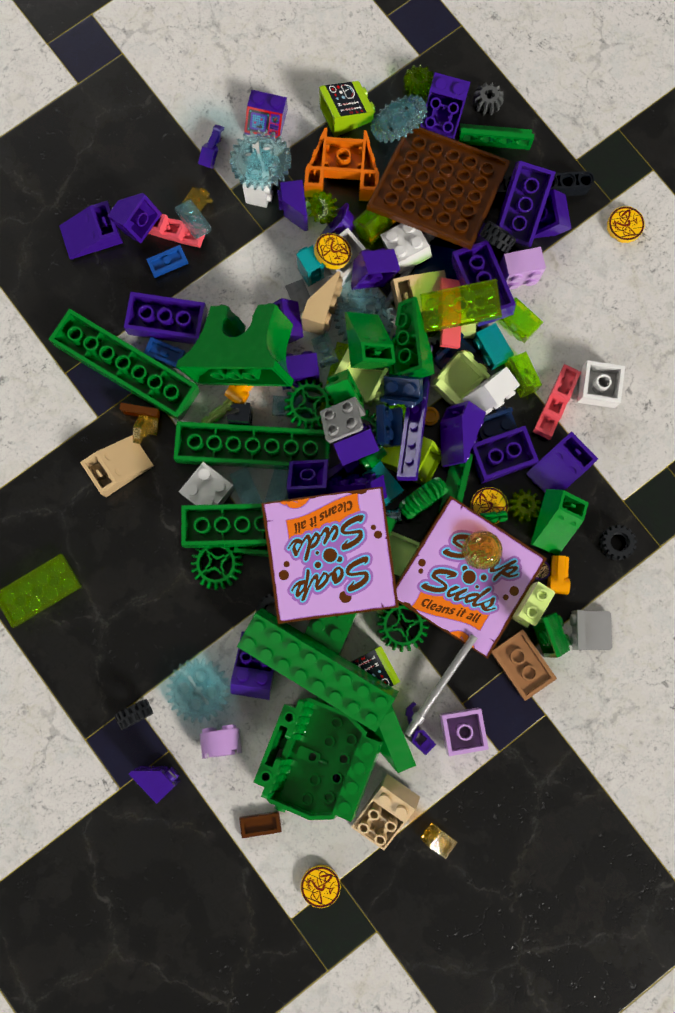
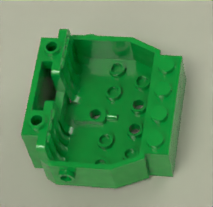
(308, 785)

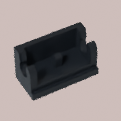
(243, 417)

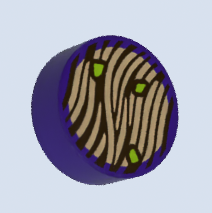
(544, 572)

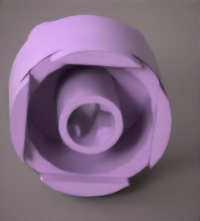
(220, 742)

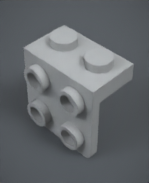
(342, 419)
(591, 630)

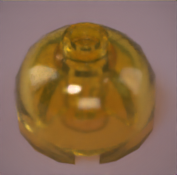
(482, 550)

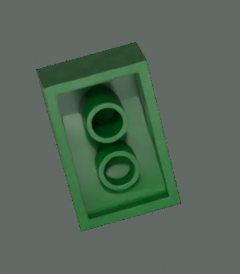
(551, 636)

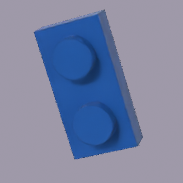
(167, 261)
(163, 352)

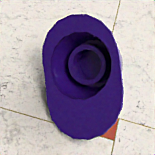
(341, 222)

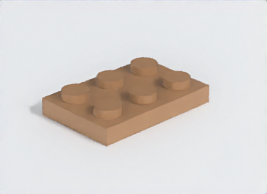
(523, 665)

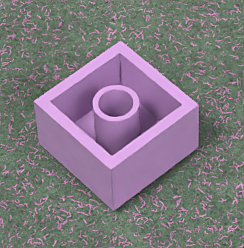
(523, 267)
(463, 731)

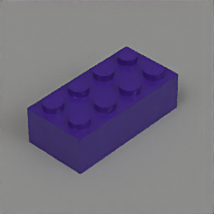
(525, 201)
(480, 266)
(165, 318)

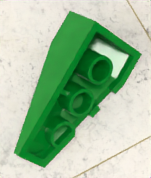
(411, 342)
(395, 745)

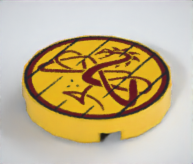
(625, 224)
(332, 250)
(489, 500)
(320, 886)

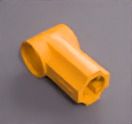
(237, 393)
(558, 578)

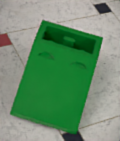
(368, 342)
(558, 520)

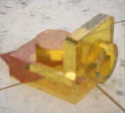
(199, 197)
(143, 426)
(438, 840)

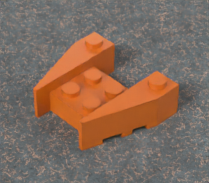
(342, 160)

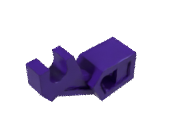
(210, 150)
(428, 744)

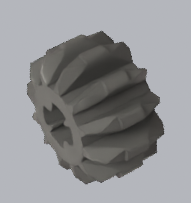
(488, 98)

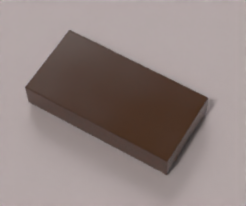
(136, 410)
(260, 824)

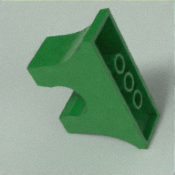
(240, 357)

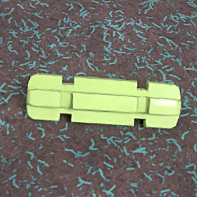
(218, 412)

